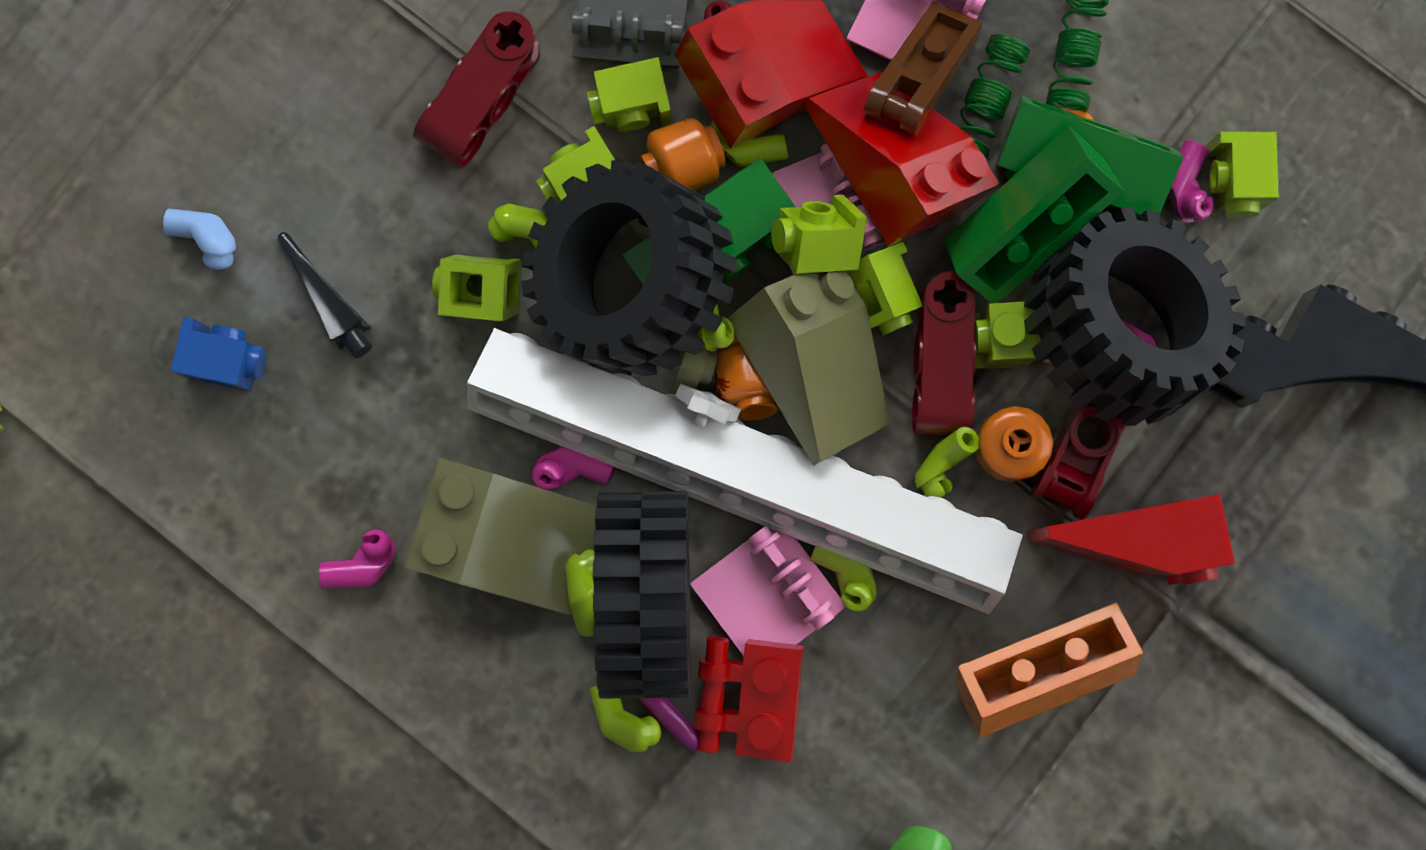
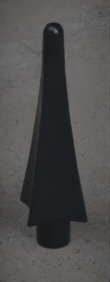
(337, 316)

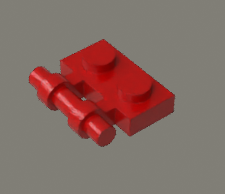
(768, 698)

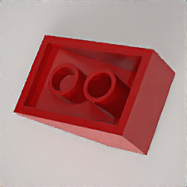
(764, 62)
(898, 176)
(1169, 539)

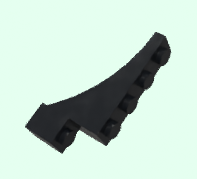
(1324, 342)

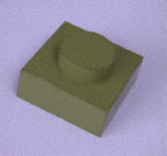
(694, 369)

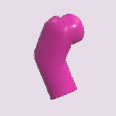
(1185, 193)
(564, 465)
(366, 565)

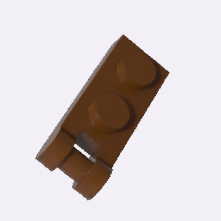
(923, 67)

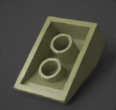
(816, 359)
(500, 535)

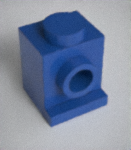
(217, 357)

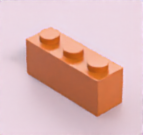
(1048, 670)

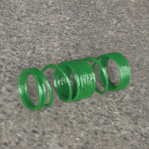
(1080, 49)
(988, 96)

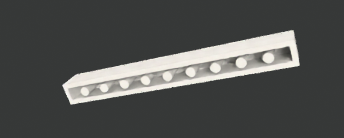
(744, 471)

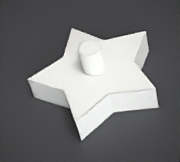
(707, 406)

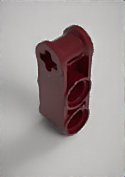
(479, 89)
(944, 359)
(1075, 464)

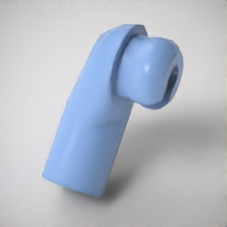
(207, 231)

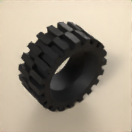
(679, 287)
(1095, 347)
(642, 595)

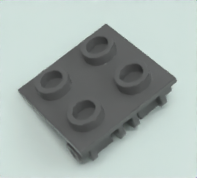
(629, 30)

